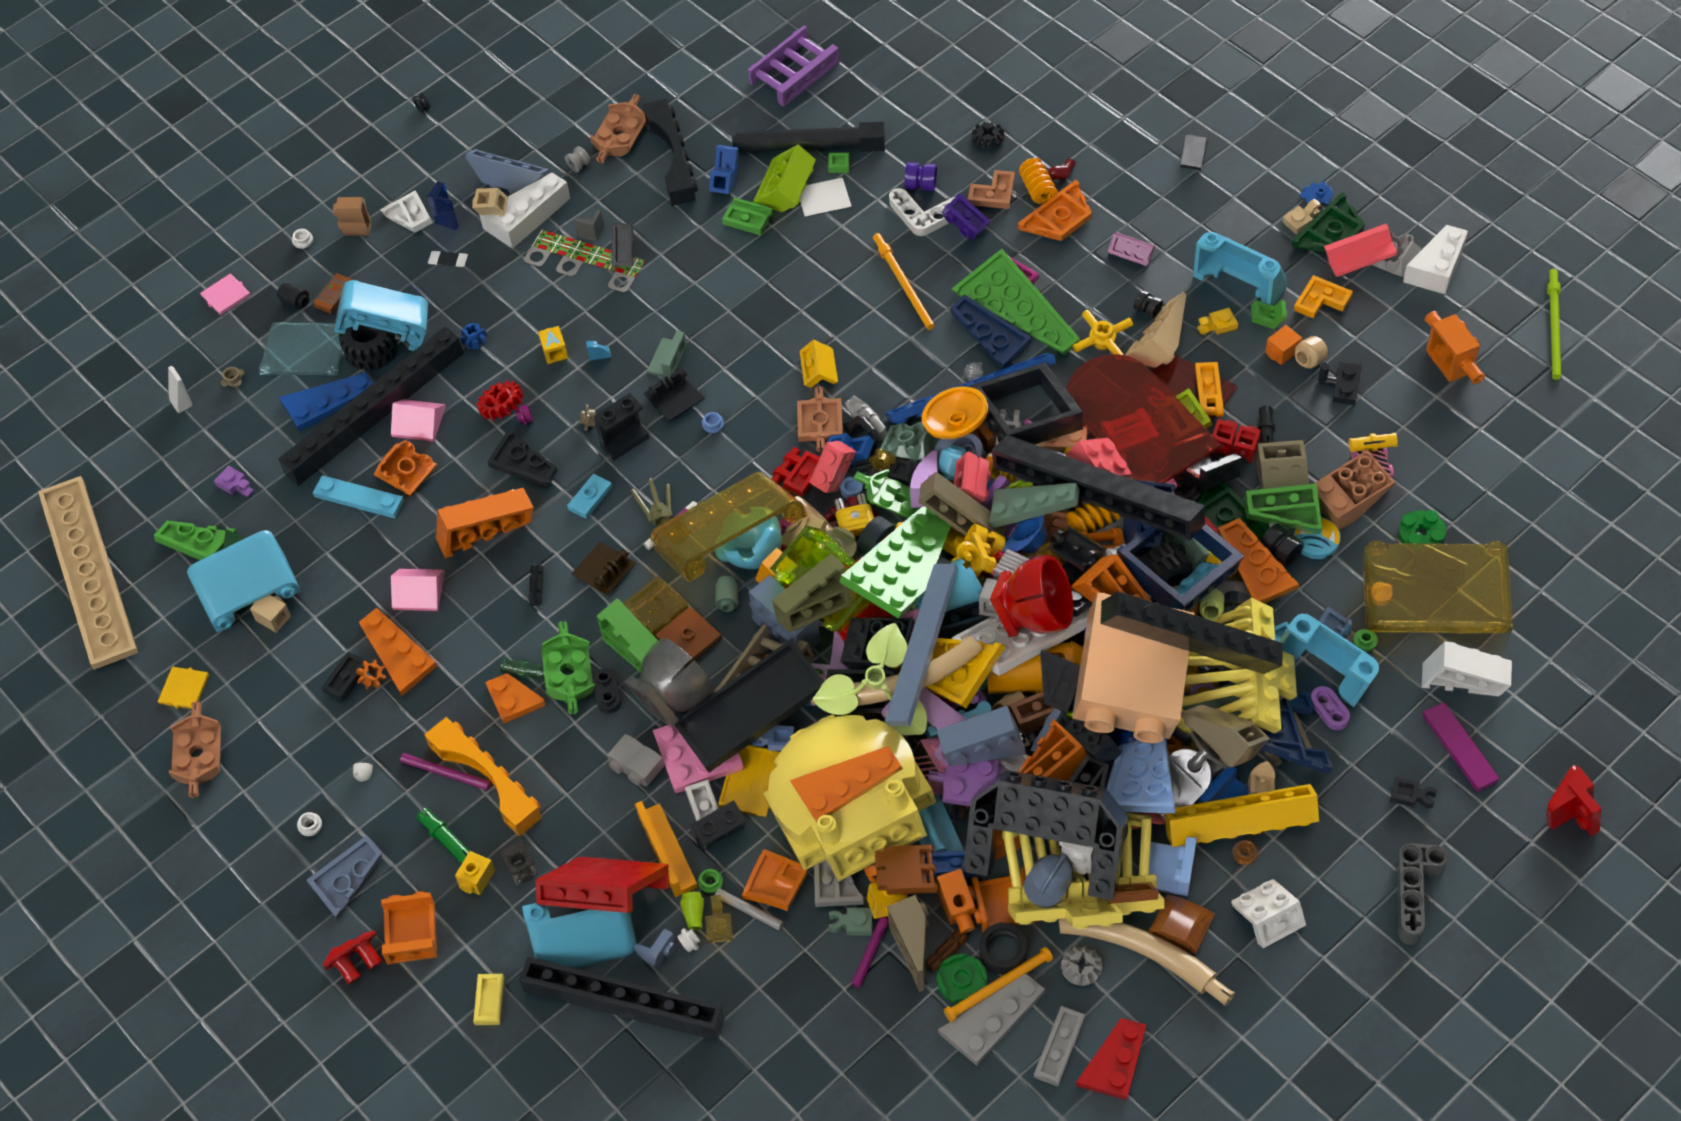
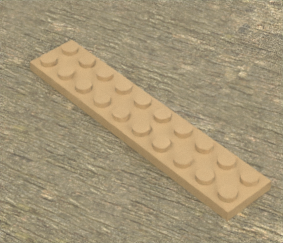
(87, 573)

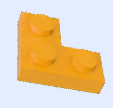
(1322, 292)

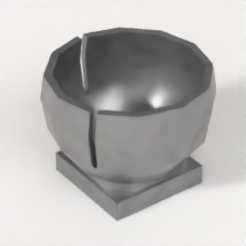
(668, 687)

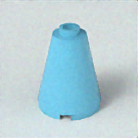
(965, 588)

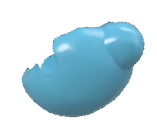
(753, 546)

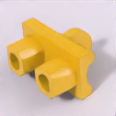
(976, 555)

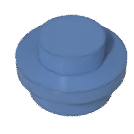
(712, 422)

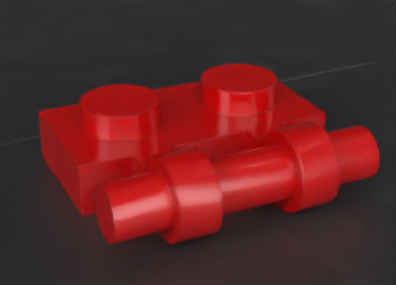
(798, 479)

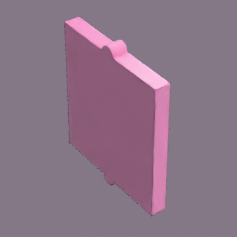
(225, 294)

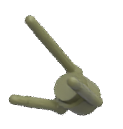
(659, 512)

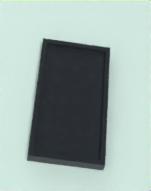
(749, 705)

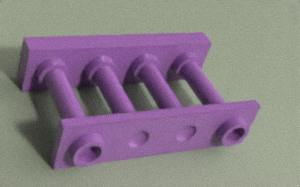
(799, 80)

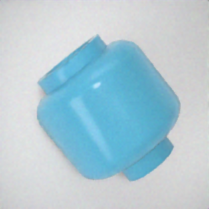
(948, 460)

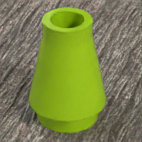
(692, 908)

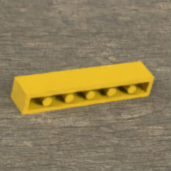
(1243, 815)

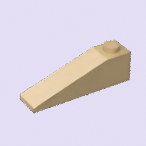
(1161, 336)

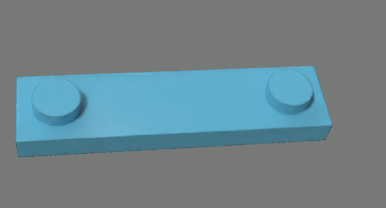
(358, 496)

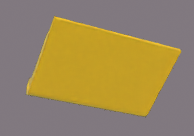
(748, 785)

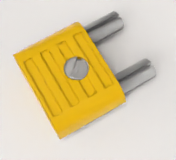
(855, 517)

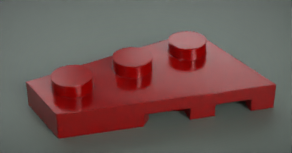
(1116, 1061)

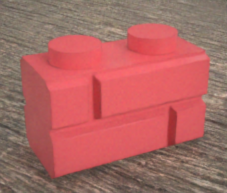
(832, 466)
(972, 476)

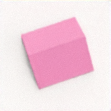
(416, 419)
(416, 589)

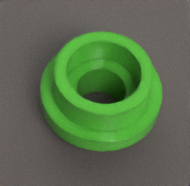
(1366, 646)
(710, 874)

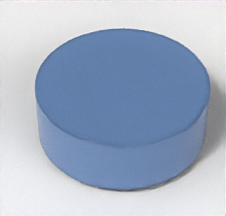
(850, 487)

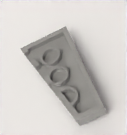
(988, 1022)

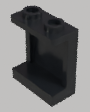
(620, 427)
(1214, 470)

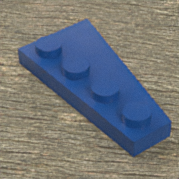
(324, 400)

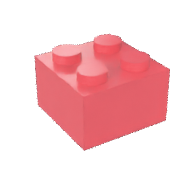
(1100, 454)

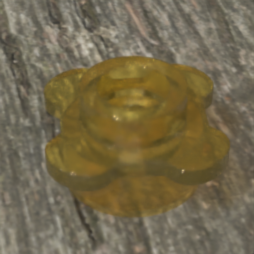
(882, 460)

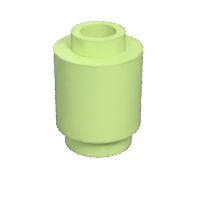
(1212, 605)

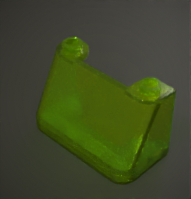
(805, 553)

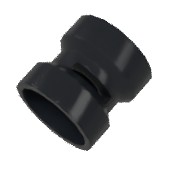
(1148, 304)

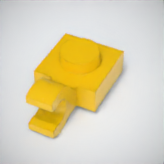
(1220, 321)

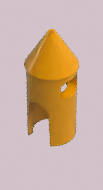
(1028, 675)

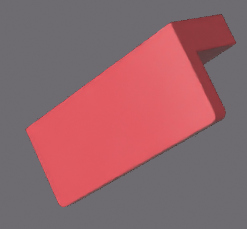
(1360, 250)

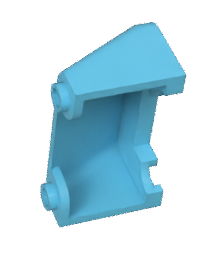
(1221, 254)
(382, 310)
(241, 576)
(579, 937)

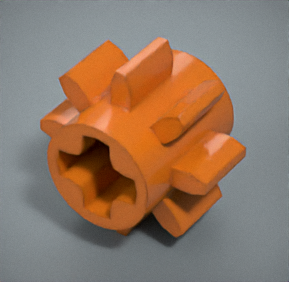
(370, 680)

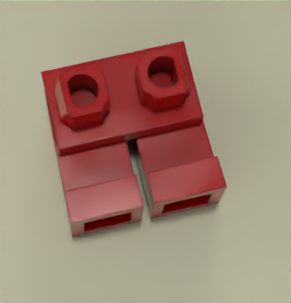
(1242, 442)

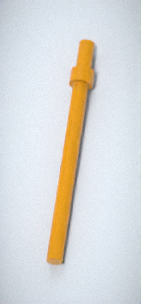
(886, 252)

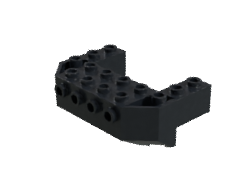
(1048, 811)

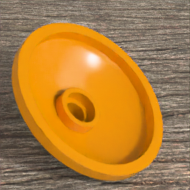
(955, 412)

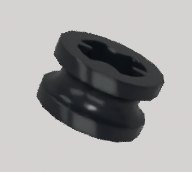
(421, 102)

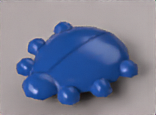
(1319, 192)

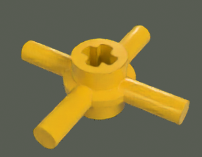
(1102, 334)

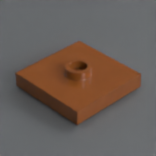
(691, 634)

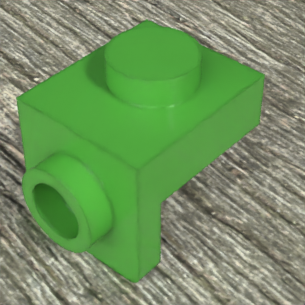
(1267, 314)

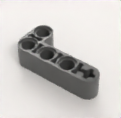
(1414, 894)

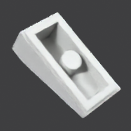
(177, 392)
(701, 799)

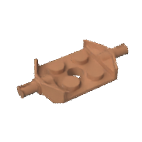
(621, 118)
(188, 736)

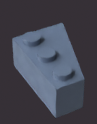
(981, 738)

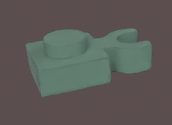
(856, 922)

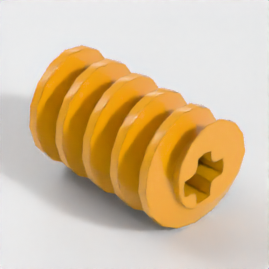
(1037, 180)
(1089, 516)

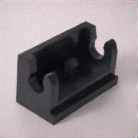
(1077, 548)

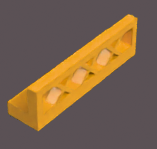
(666, 848)

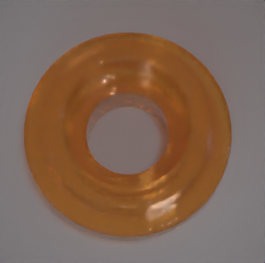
(1246, 846)

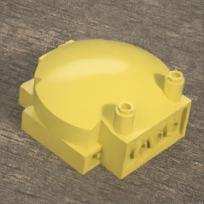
(874, 820)

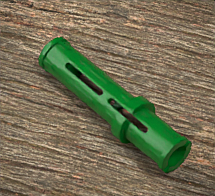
(439, 830)

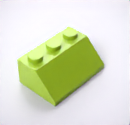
(785, 179)

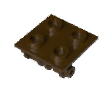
(604, 568)

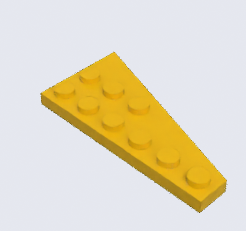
(963, 683)

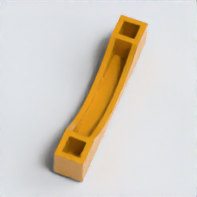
(453, 746)

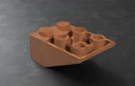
(1352, 489)

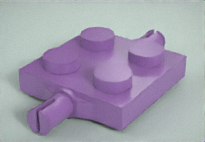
(964, 780)

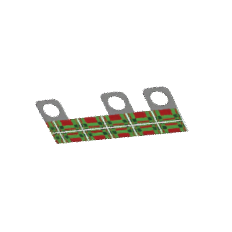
(581, 252)

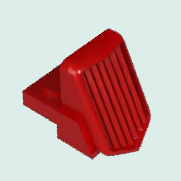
(1576, 800)

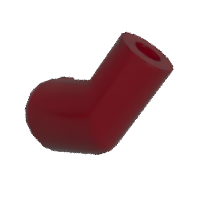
(1062, 172)

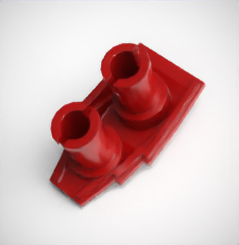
(340, 956)

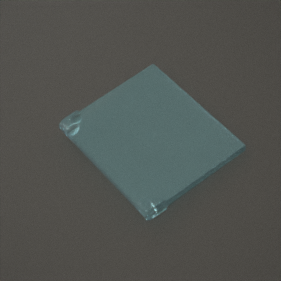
(302, 349)

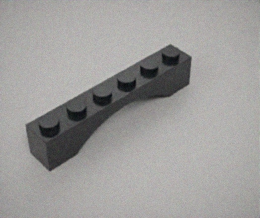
(678, 179)

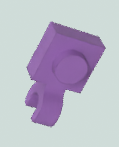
(232, 481)

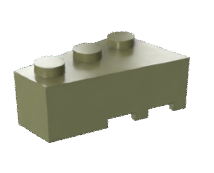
(813, 596)

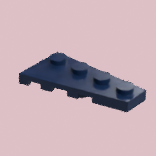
(993, 333)

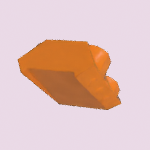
(405, 467)

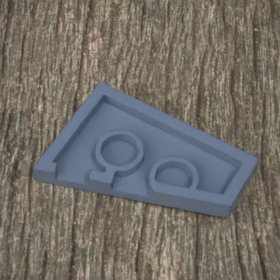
(344, 875)

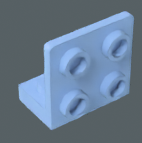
(1172, 866)

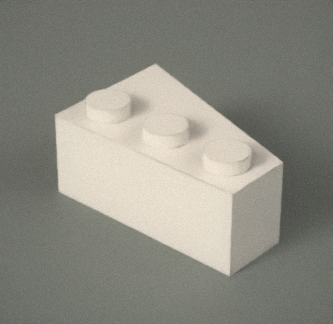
(1437, 260)
(1467, 668)

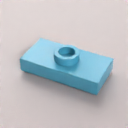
(589, 496)

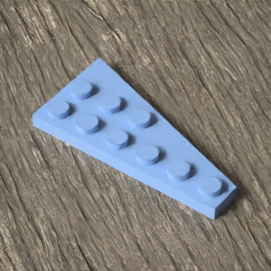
(1142, 778)

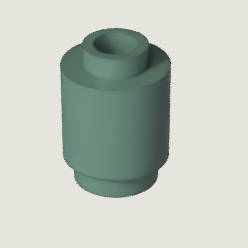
(726, 594)

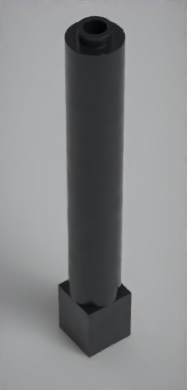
(867, 137)

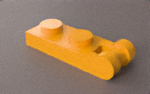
(1209, 388)

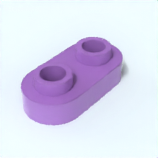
(1331, 709)

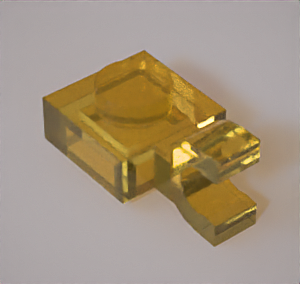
(719, 924)

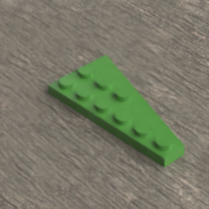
(1011, 296)

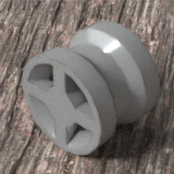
(577, 159)

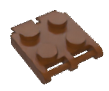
(904, 869)

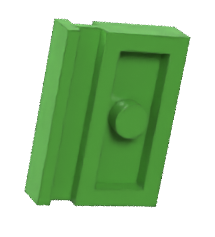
(747, 216)

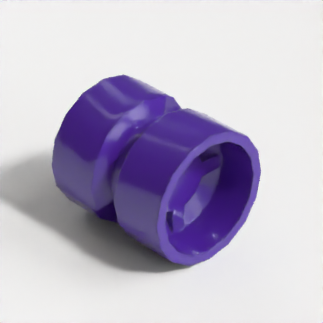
(920, 176)

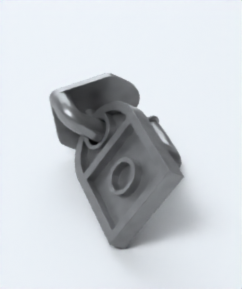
(1191, 784)

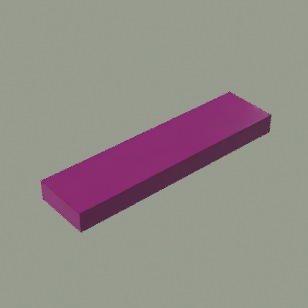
(1460, 747)

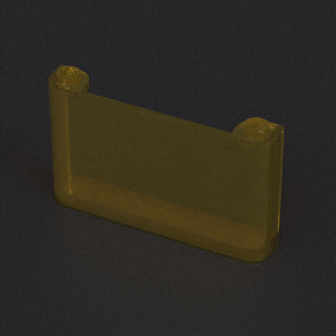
(721, 519)
(1437, 588)

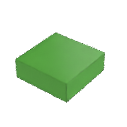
(838, 162)

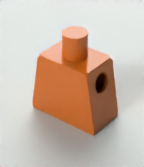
(953, 893)

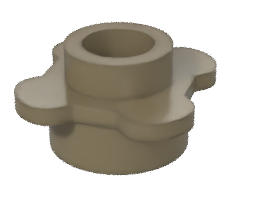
(232, 377)
(587, 417)

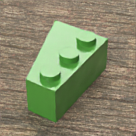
(1289, 506)
(625, 633)

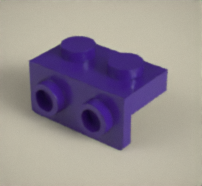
(965, 217)

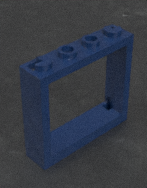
(1159, 589)

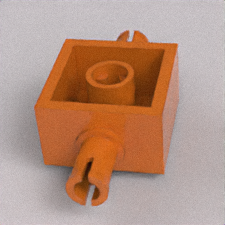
(1453, 348)

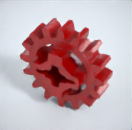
(500, 400)

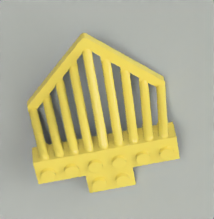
(1257, 691)
(1076, 904)

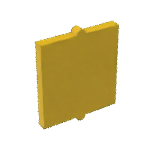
(183, 687)

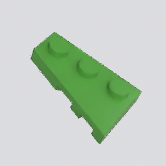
(191, 540)

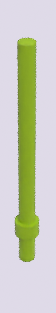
(1554, 290)

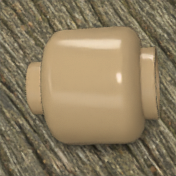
(1311, 352)

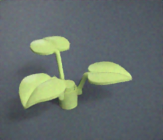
(884, 648)

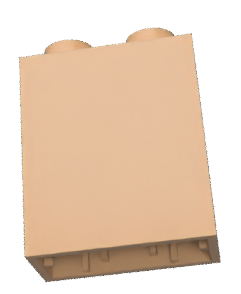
(1129, 681)

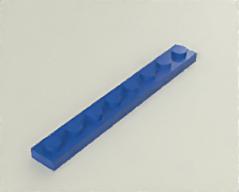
(901, 414)

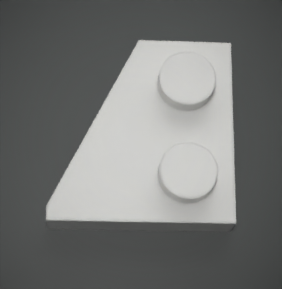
(408, 212)

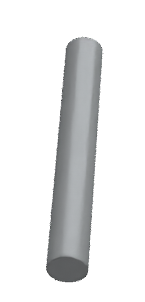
(750, 909)

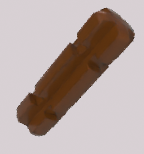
(945, 950)

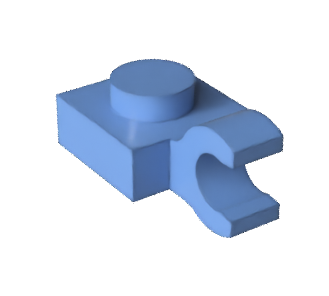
(775, 738)

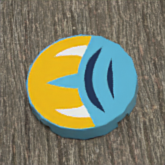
(1322, 544)

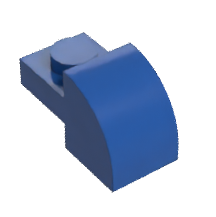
(861, 445)

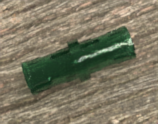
(522, 668)

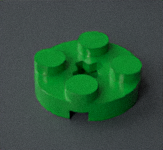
(1425, 520)

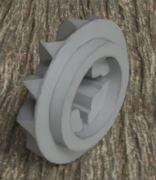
(1071, 970)

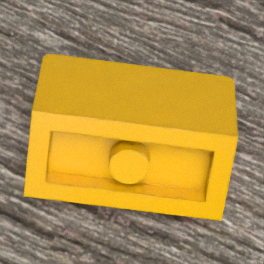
(818, 364)

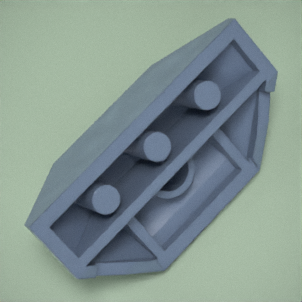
(504, 172)

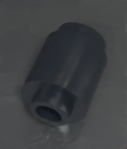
(293, 296)

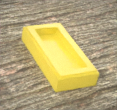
(489, 999)

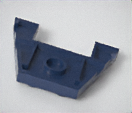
(1288, 742)

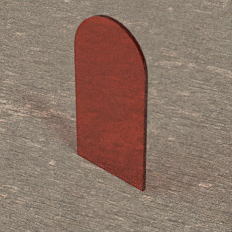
(1140, 417)

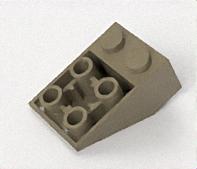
(1281, 464)
(1229, 735)

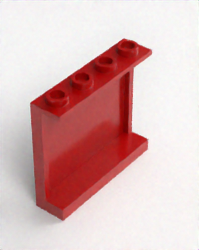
(599, 883)

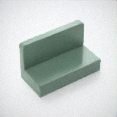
(668, 355)

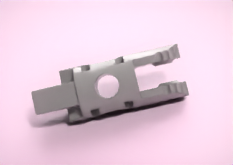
(858, 407)

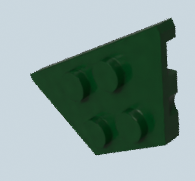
(1331, 225)
(1224, 506)

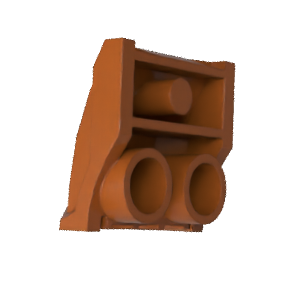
(1182, 923)

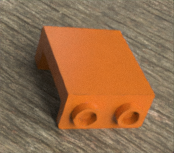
(992, 900)
(409, 928)

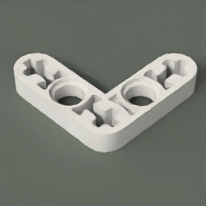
(919, 216)

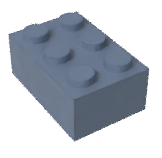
(763, 614)

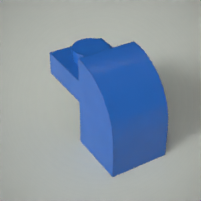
(725, 173)

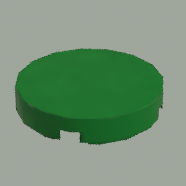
(960, 977)

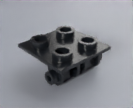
(674, 395)

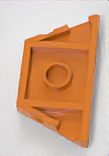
(1059, 214)

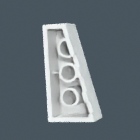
(527, 210)

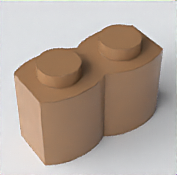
(352, 216)

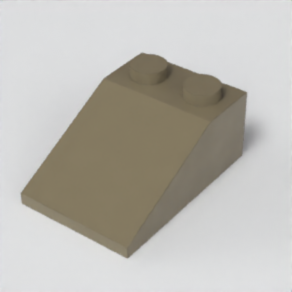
(908, 927)

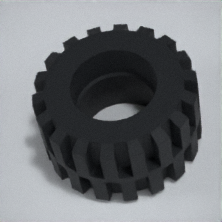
(371, 353)
(1168, 563)

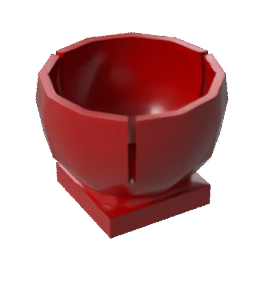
(1034, 597)

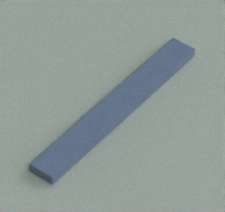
(921, 645)

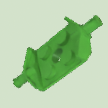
(886, 492)
(572, 653)

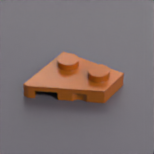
(512, 697)

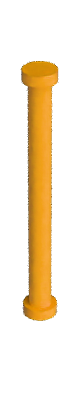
(952, 1012)

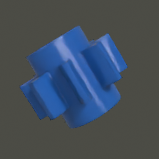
(473, 336)

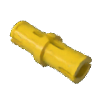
(1388, 440)

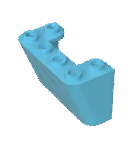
(1335, 651)

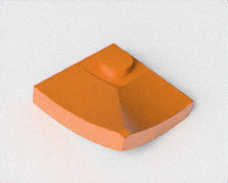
(774, 880)

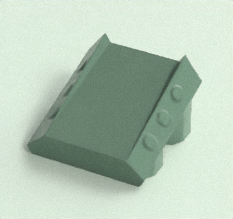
(909, 441)

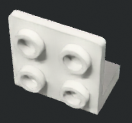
(1271, 912)

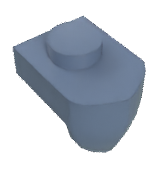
(1336, 622)
(662, 948)

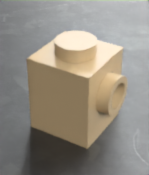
(271, 612)

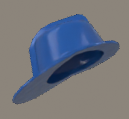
(1027, 536)

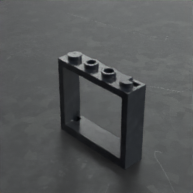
(1037, 432)

